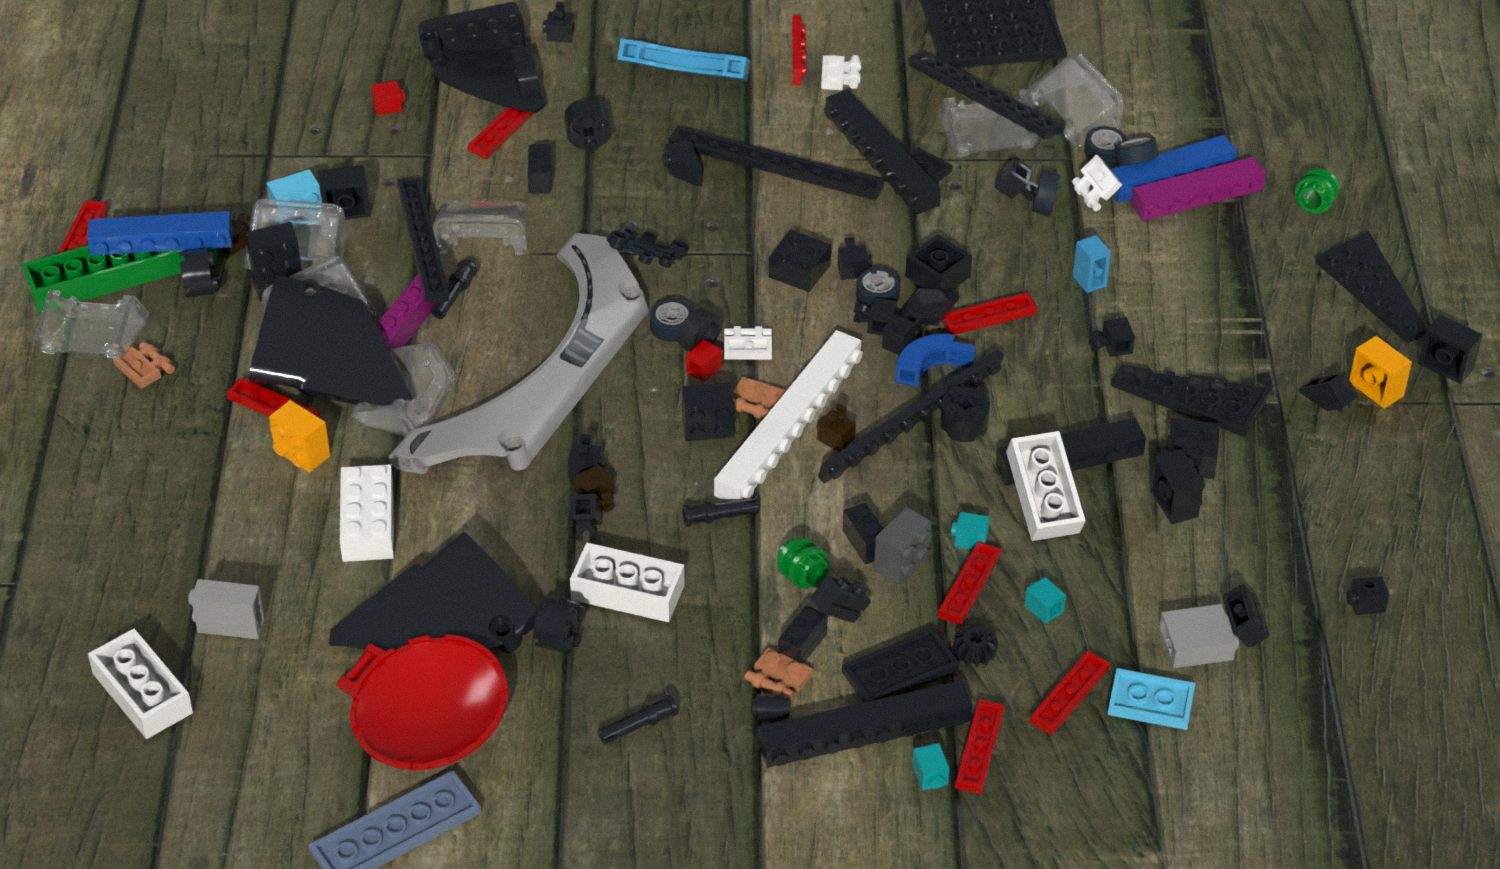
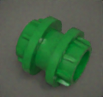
(1317, 190)
(803, 563)

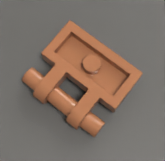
(140, 369)
(755, 397)
(782, 669)

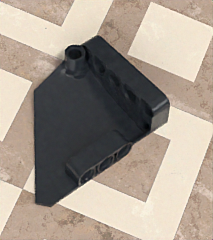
(484, 57)
(324, 346)
(450, 594)

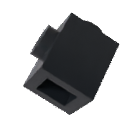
(1368, 595)

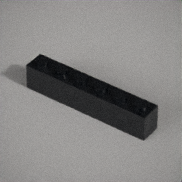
(1091, 446)

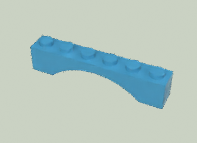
(683, 60)

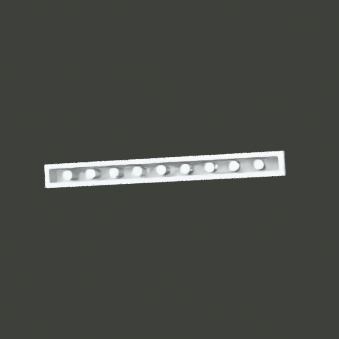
(788, 418)

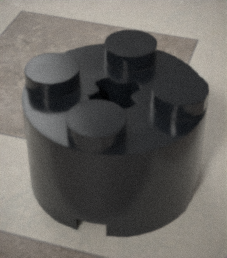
(587, 124)
(198, 272)
(965, 413)
(559, 624)

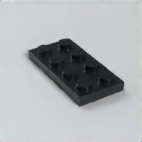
(900, 666)

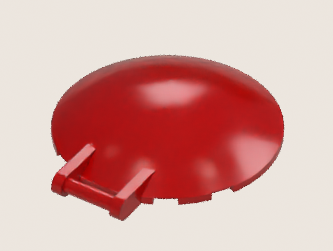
(425, 701)

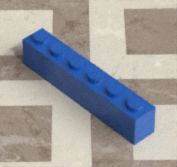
(1174, 163)
(159, 233)

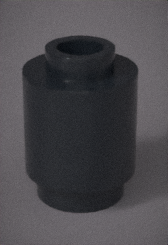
(770, 707)

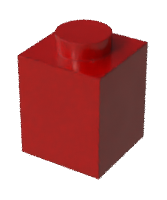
(387, 97)
(704, 360)

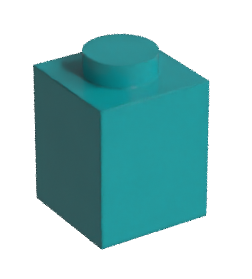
(970, 530)
(1044, 600)
(930, 766)

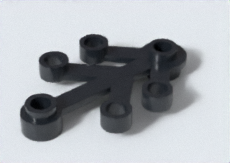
(646, 248)

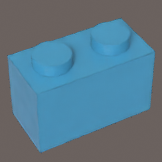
(1091, 264)

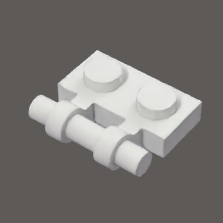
(833, 72)
(1102, 180)
(748, 343)

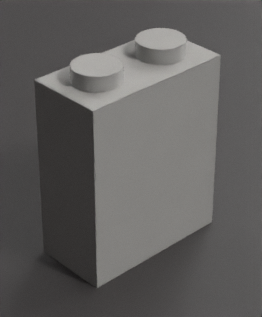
(227, 609)
(1198, 636)

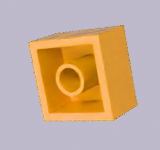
(1380, 372)
(299, 436)

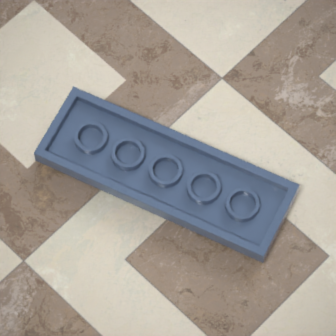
(397, 826)

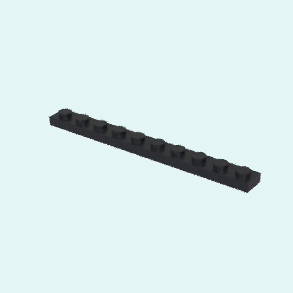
(985, 95)
(780, 163)
(423, 240)
(906, 420)

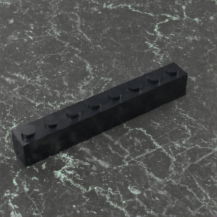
(882, 152)
(864, 724)

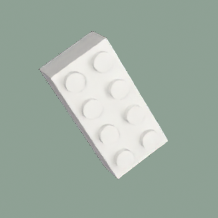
(1045, 486)
(367, 513)
(627, 582)
(140, 683)

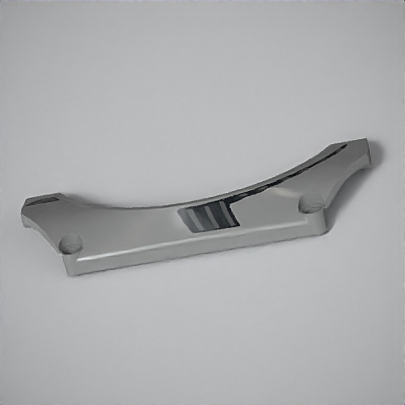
(532, 410)

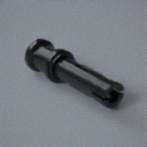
(457, 282)
(710, 512)
(649, 714)

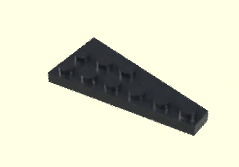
(1369, 278)
(1197, 396)

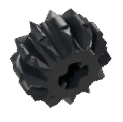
(975, 645)

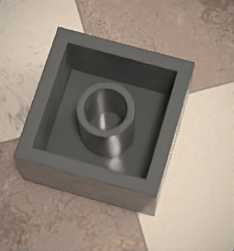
(902, 545)

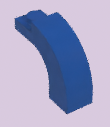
(929, 352)

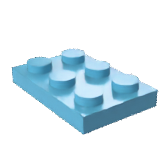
(1151, 699)

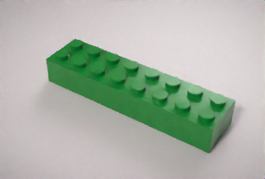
(90, 276)

